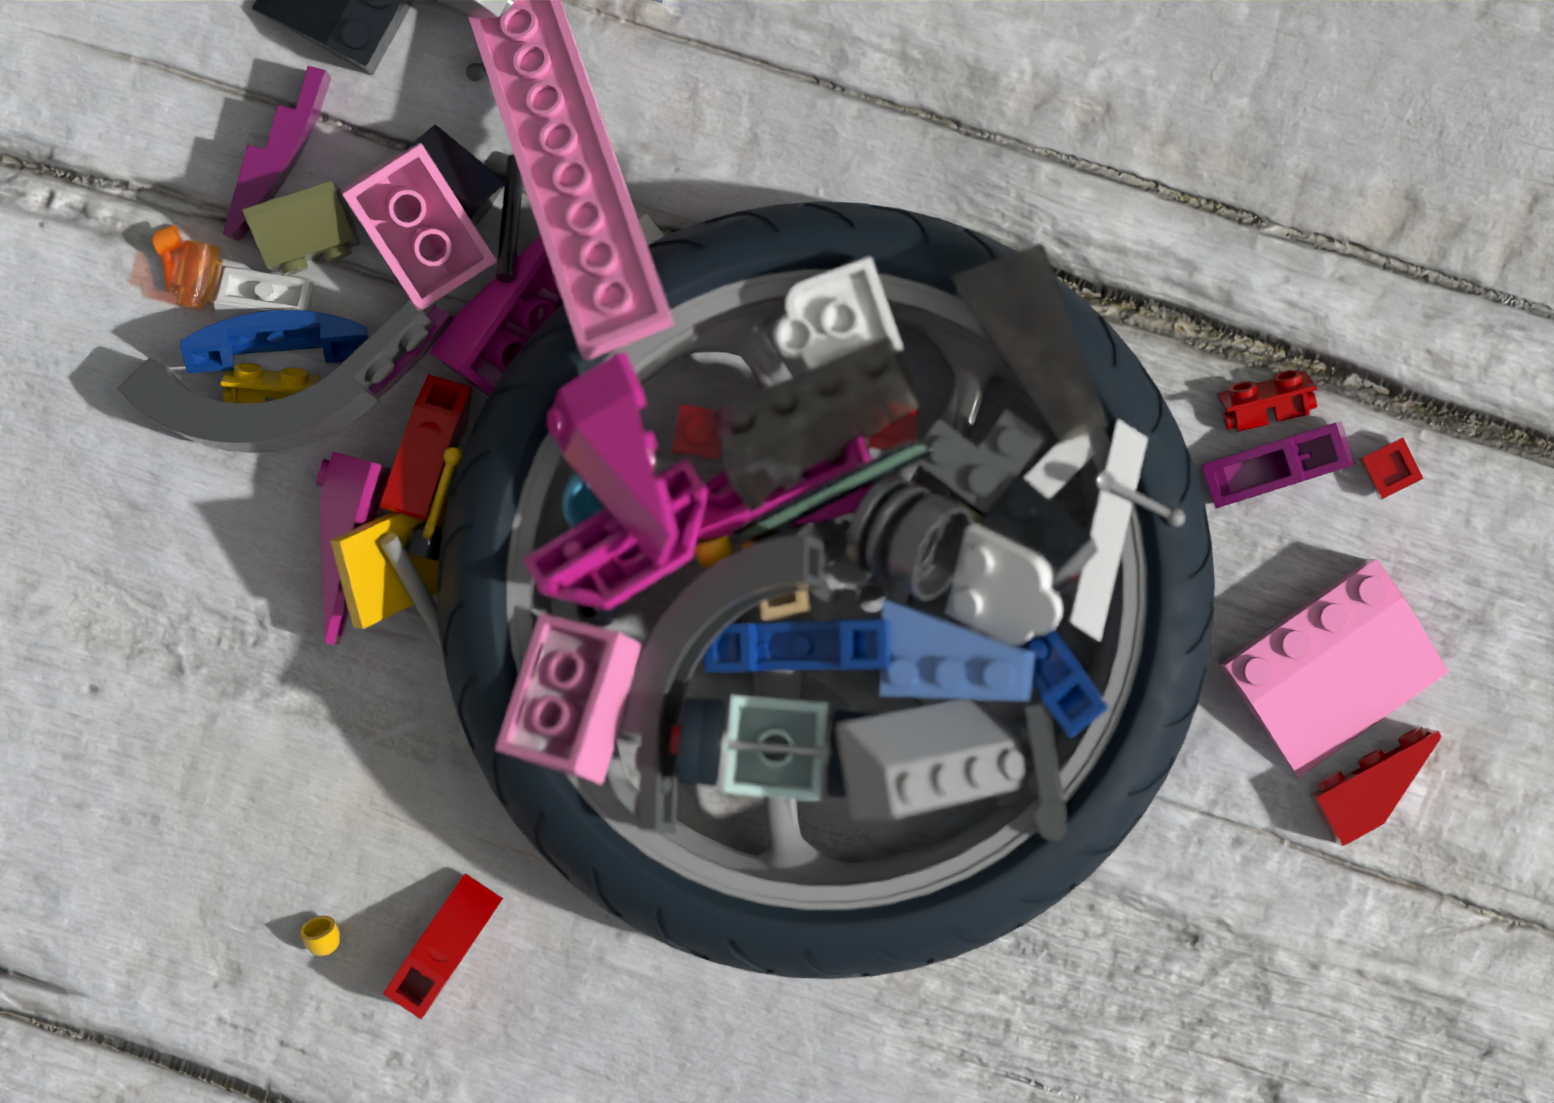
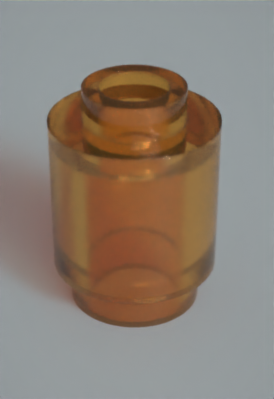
(196, 275)

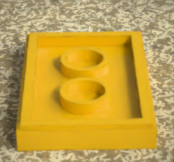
(367, 575)

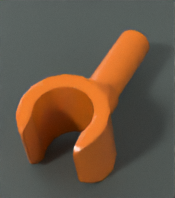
(165, 242)

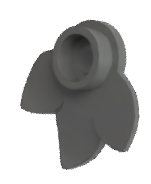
(836, 562)

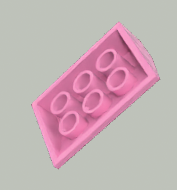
(1334, 666)

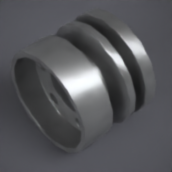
(908, 536)

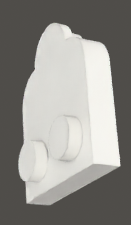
(835, 315)
(1002, 588)

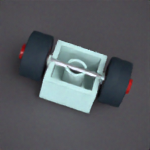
(770, 746)

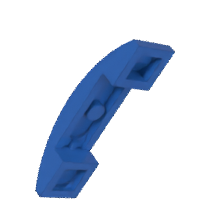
(271, 331)
(800, 646)
(1064, 683)

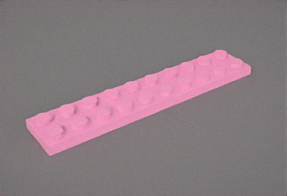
(572, 176)

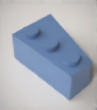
(950, 661)

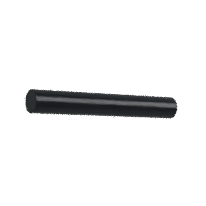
(509, 222)

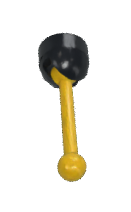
(425, 537)

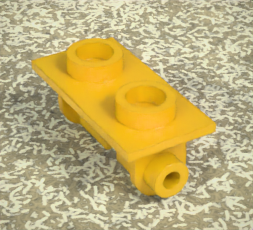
(251, 384)

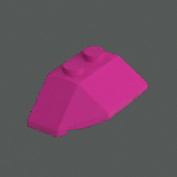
(603, 563)

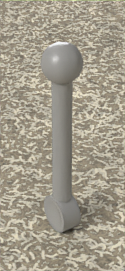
(1106, 481)

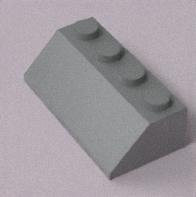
(928, 758)

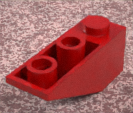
(433, 427)
(1369, 794)
(443, 946)

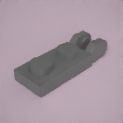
(1045, 775)

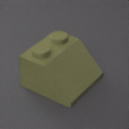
(303, 228)

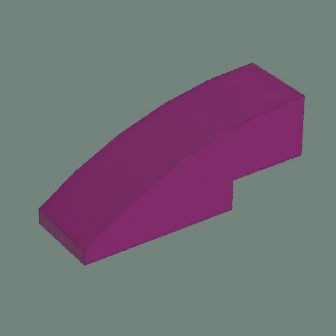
(1278, 464)

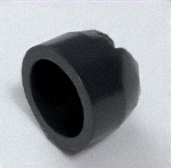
(594, 617)

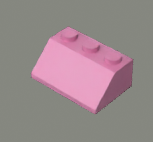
(418, 225)
(570, 698)

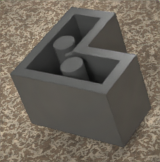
(980, 472)

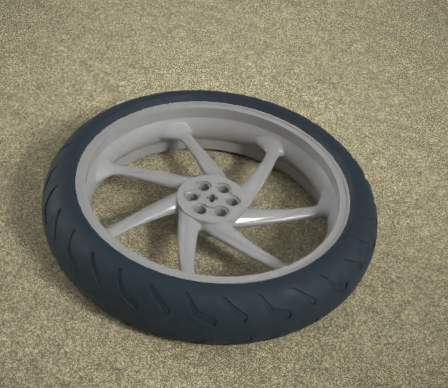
(795, 905)

